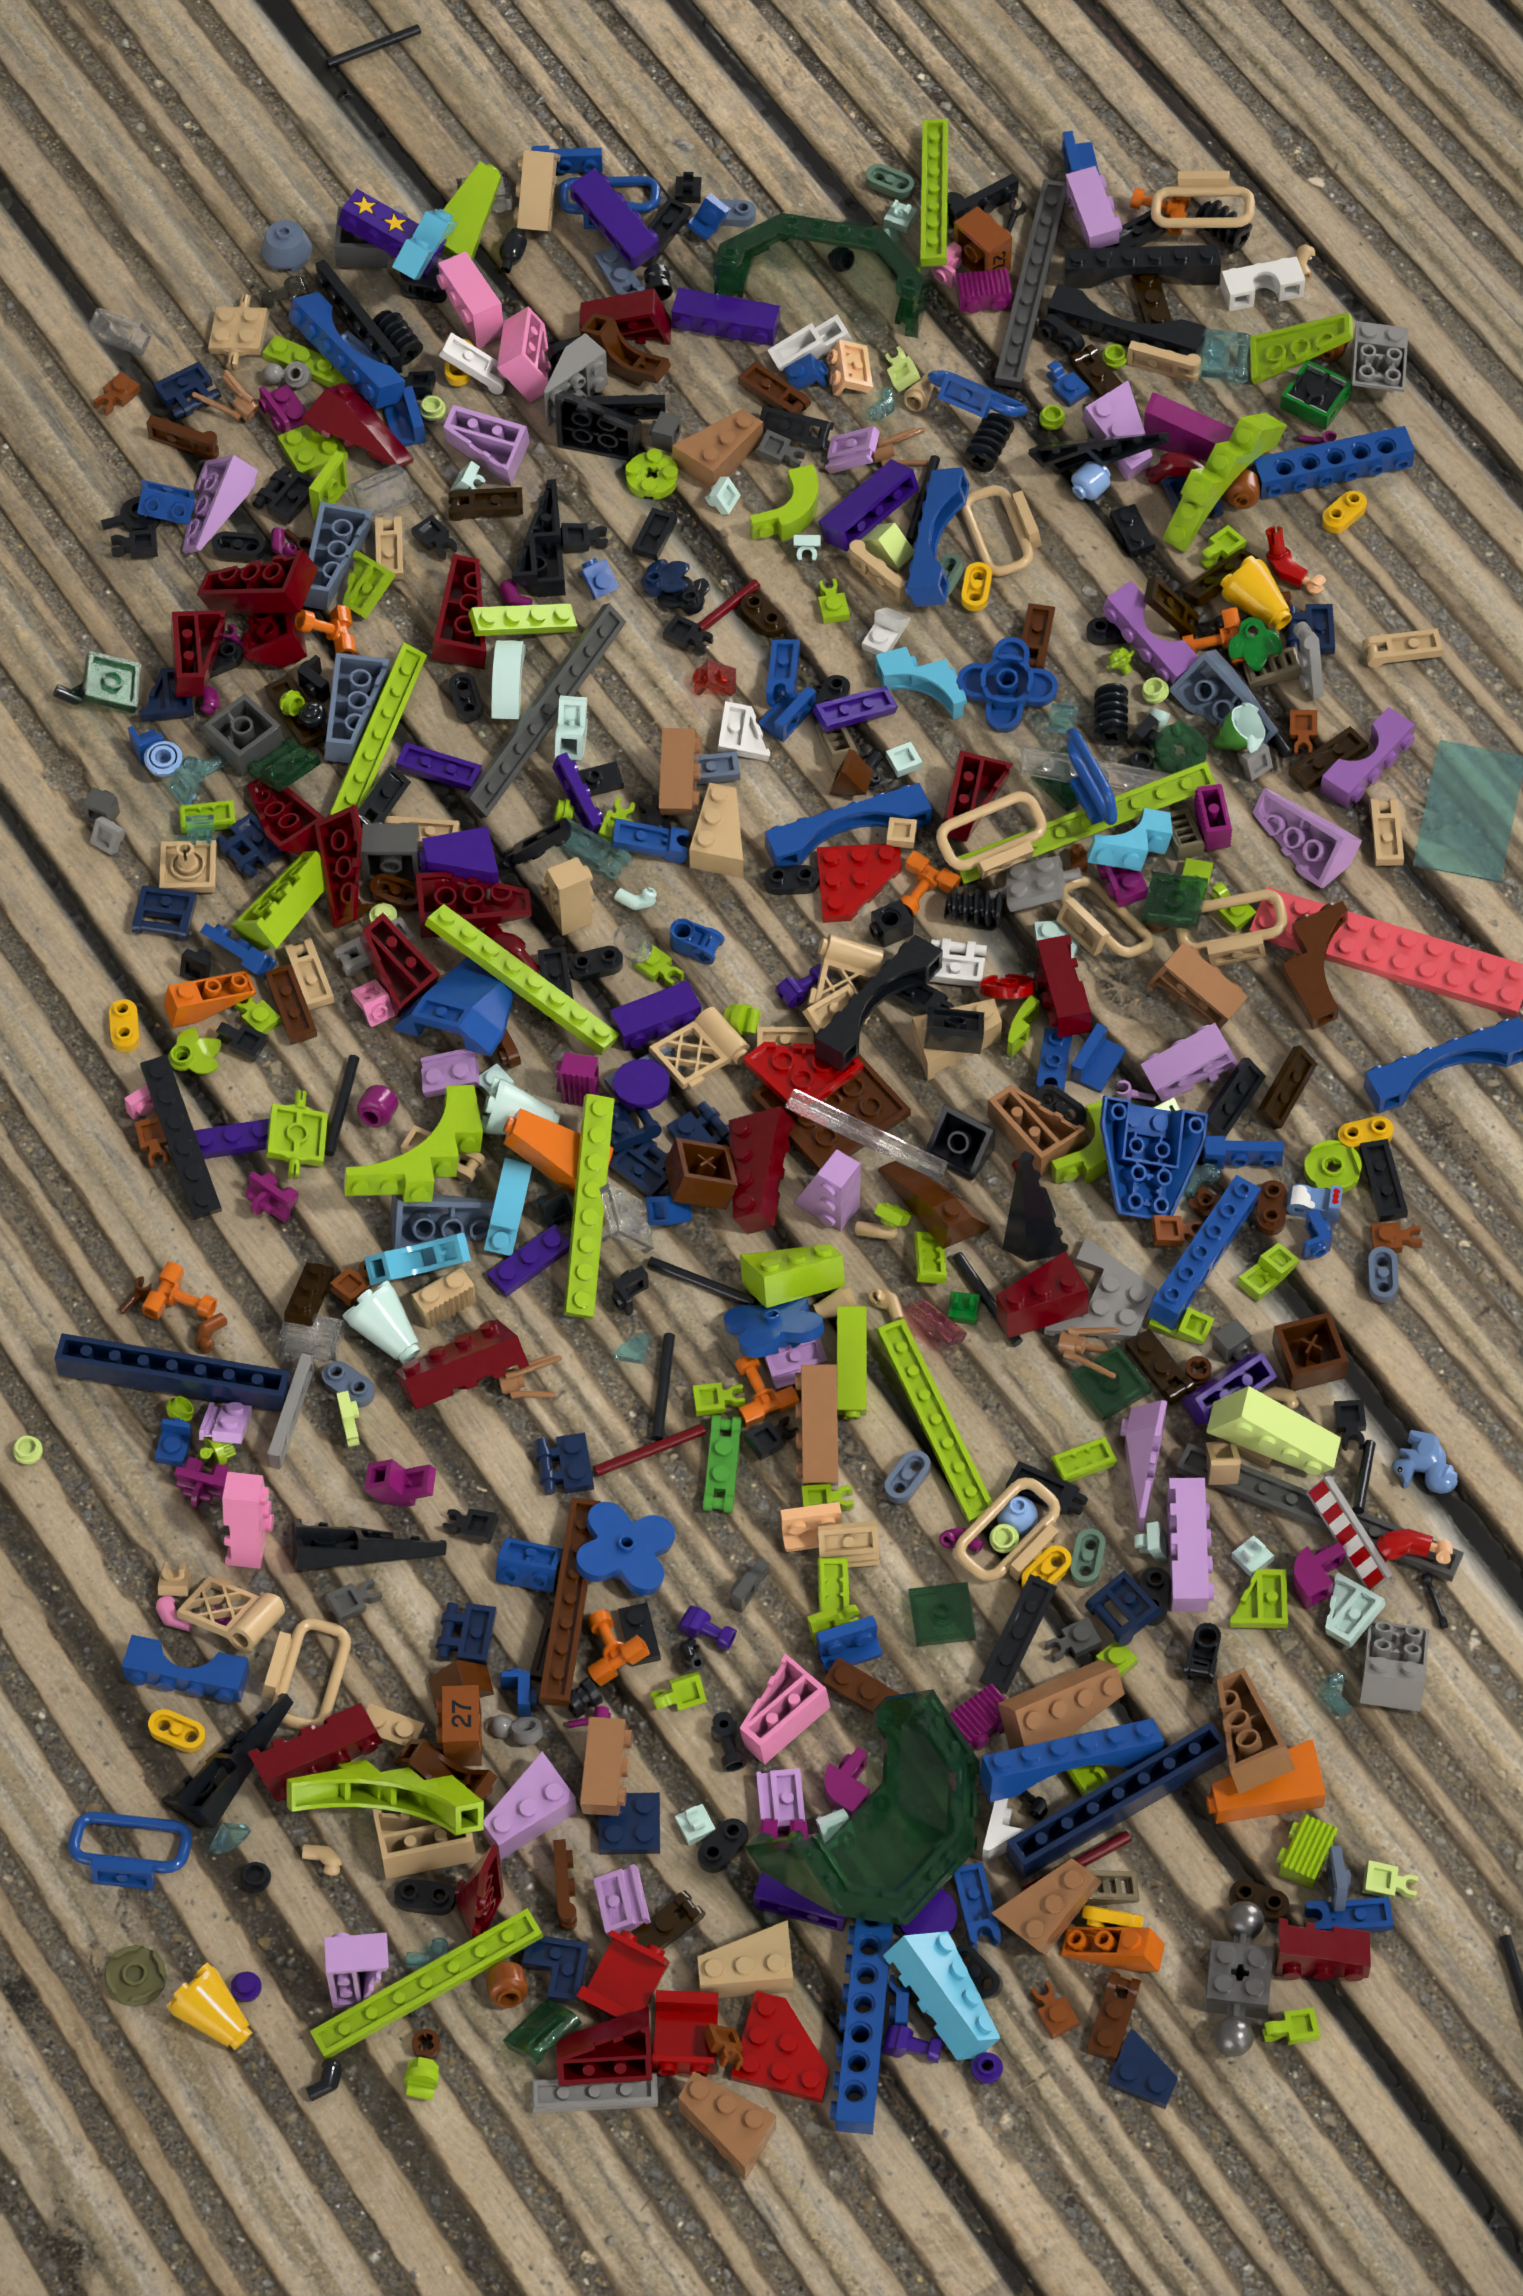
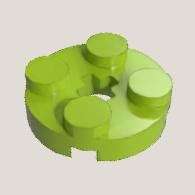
(652, 462)
(1332, 1152)

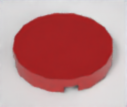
(1010, 987)

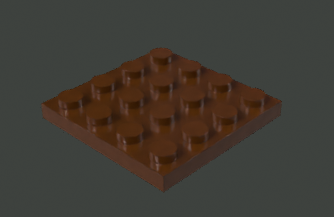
(862, 1097)

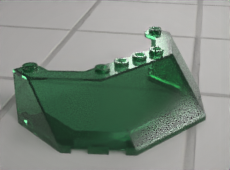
(913, 282)
(903, 1835)

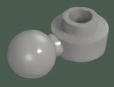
(275, 374)
(524, 1730)

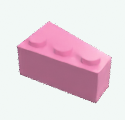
(472, 299)
(523, 354)
(248, 1518)
(783, 1711)

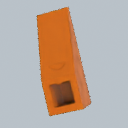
(203, 998)
(1115, 1947)

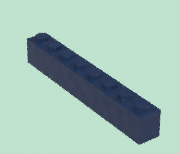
(172, 1372)
(1116, 1800)

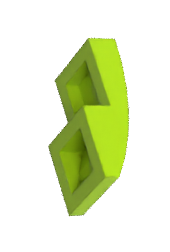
(1020, 1027)
(1268, 1272)
(1191, 1328)

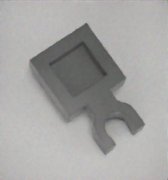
(777, 448)
(745, 1589)
(349, 1602)
(1077, 1638)

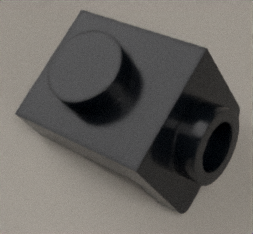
(311, 681)
(628, 1285)

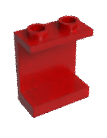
(625, 1976)
(679, 2032)

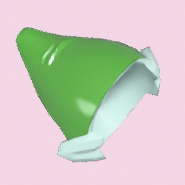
(1241, 729)

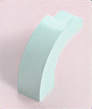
(507, 679)

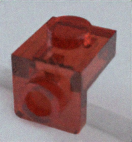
(714, 677)

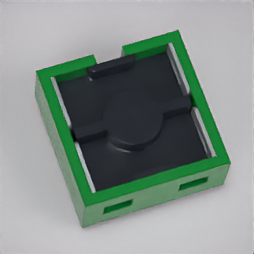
(1316, 395)

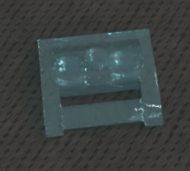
(1217, 354)

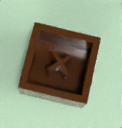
(701, 1173)
(1310, 1351)

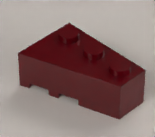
(637, 315)
(194, 648)
(973, 783)
(397, 963)
(1043, 1298)

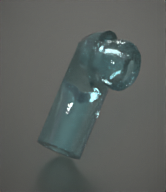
(883, 407)
(204, 767)
(1200, 1174)
(1333, 1693)
(418, 1960)

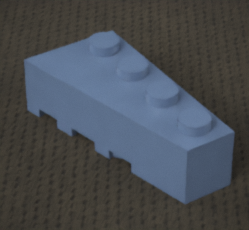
(335, 538)
(353, 697)

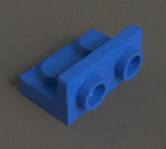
(165, 502)
(528, 1565)
(852, 1642)

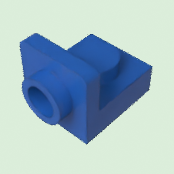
(708, 217)
(174, 1442)

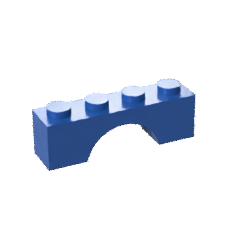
(220, 1678)

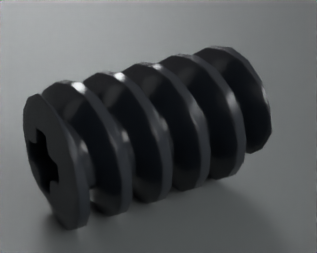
(1232, 237)
(399, 335)
(989, 442)
(1111, 714)
(974, 906)

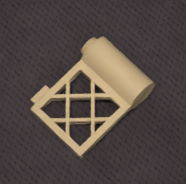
(846, 958)
(718, 1039)
(247, 1623)

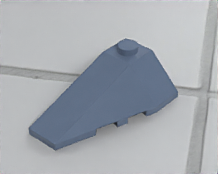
(1214, 689)
(441, 1218)

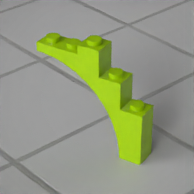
(1206, 485)
(435, 1157)
(399, 1790)

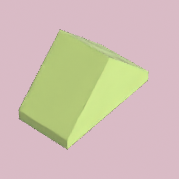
(889, 544)

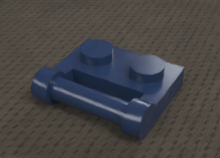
(164, 904)
(624, 1132)
(1130, 1601)

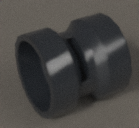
(658, 277)
(583, 1697)

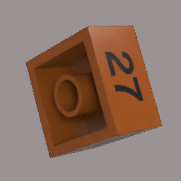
(982, 242)
(460, 1724)

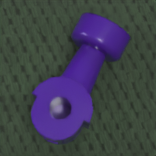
(794, 991)
(697, 1622)
(900, 2041)

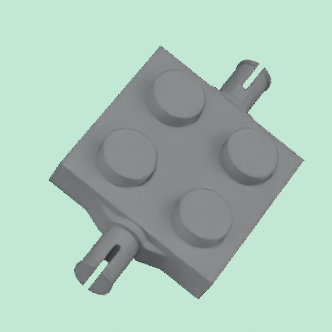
(1035, 883)

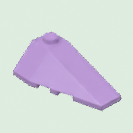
(1310, 841)

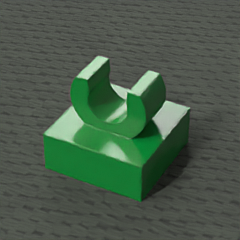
(963, 1308)

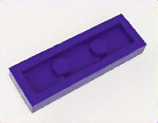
(855, 708)
(438, 767)
(577, 792)
(233, 1138)
(529, 1260)

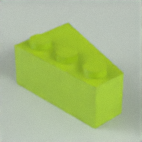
(792, 1273)

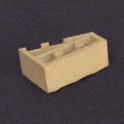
(536, 190)
(717, 836)
(568, 895)
(937, 1060)
(418, 1845)
(749, 1965)

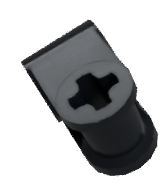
(424, 288)
(1202, 1657)

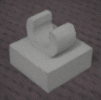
(1256, 763)
(107, 835)

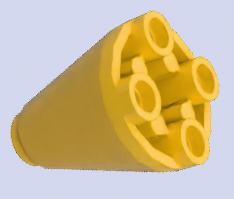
(1256, 593)
(211, 2008)

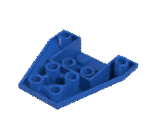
(464, 1003)
(1149, 1155)

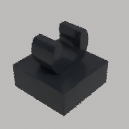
(688, 188)
(1144, 733)
(195, 964)
(555, 1207)

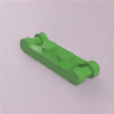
(722, 1464)

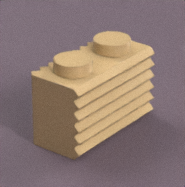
(443, 1298)

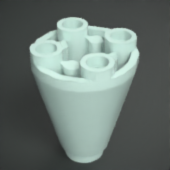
(506, 1102)
(384, 1322)

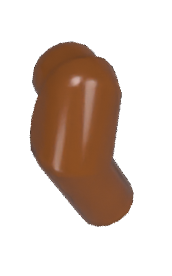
(1078, 858)
(203, 1337)

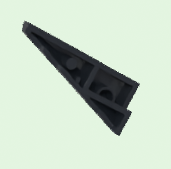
(1074, 453)
(541, 559)
(1031, 1217)
(340, 1546)
(216, 1784)

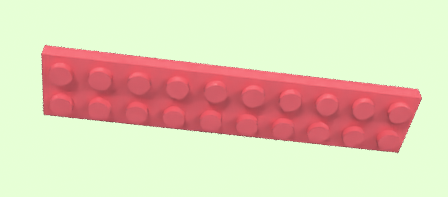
(1408, 957)

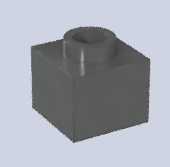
(665, 431)
(99, 804)
(1231, 1341)

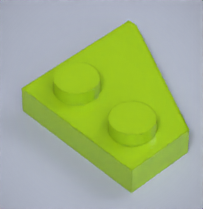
(366, 585)

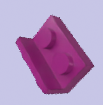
(283, 407)
(1123, 884)

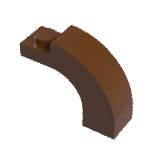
(621, 356)
(430, 1764)

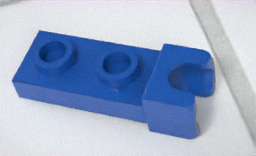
(575, 159)
(783, 670)
(651, 840)
(253, 958)
(1053, 1059)
(1242, 1153)
(976, 1904)
(1359, 1914)

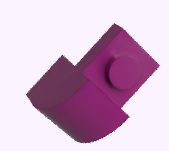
(399, 1486)
(1310, 1573)
(841, 1784)

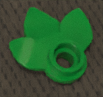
(1256, 647)

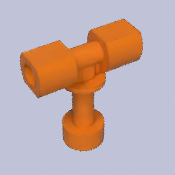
(1174, 206)
(1231, 626)
(335, 630)
(928, 879)
(170, 1292)
(765, 1399)
(615, 1652)

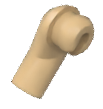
(1304, 254)
(875, 1230)
(887, 1301)
(1283, 1395)
(325, 1855)

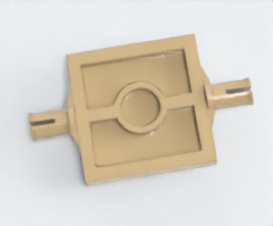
(238, 331)

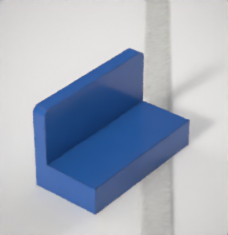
(1078, 155)
(405, 419)
(785, 718)
(1096, 1060)

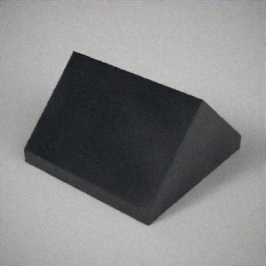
(954, 1030)
(961, 1141)

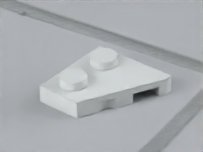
(741, 733)

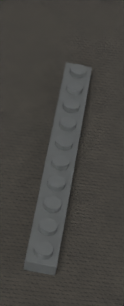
(1031, 284)
(544, 711)
(1296, 1504)

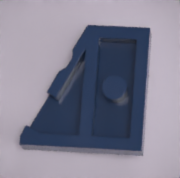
(163, 699)

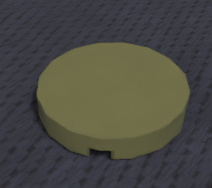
(135, 1976)

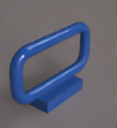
(616, 181)
(973, 396)
(1090, 787)
(126, 1870)

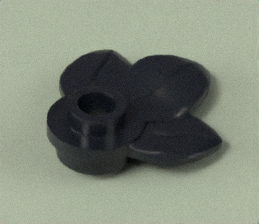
(690, 599)

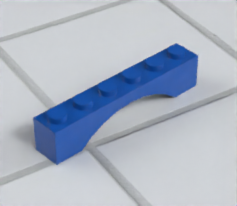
(371, 378)
(945, 497)
(795, 841)
(1497, 1045)
(1018, 1769)

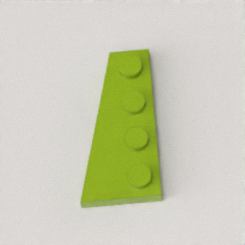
(1290, 346)

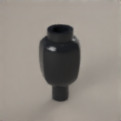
(512, 248)

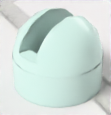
(1161, 716)

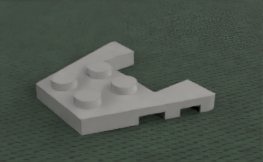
(1118, 1301)

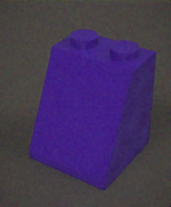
(461, 853)

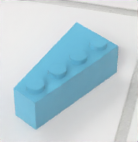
(945, 1992)

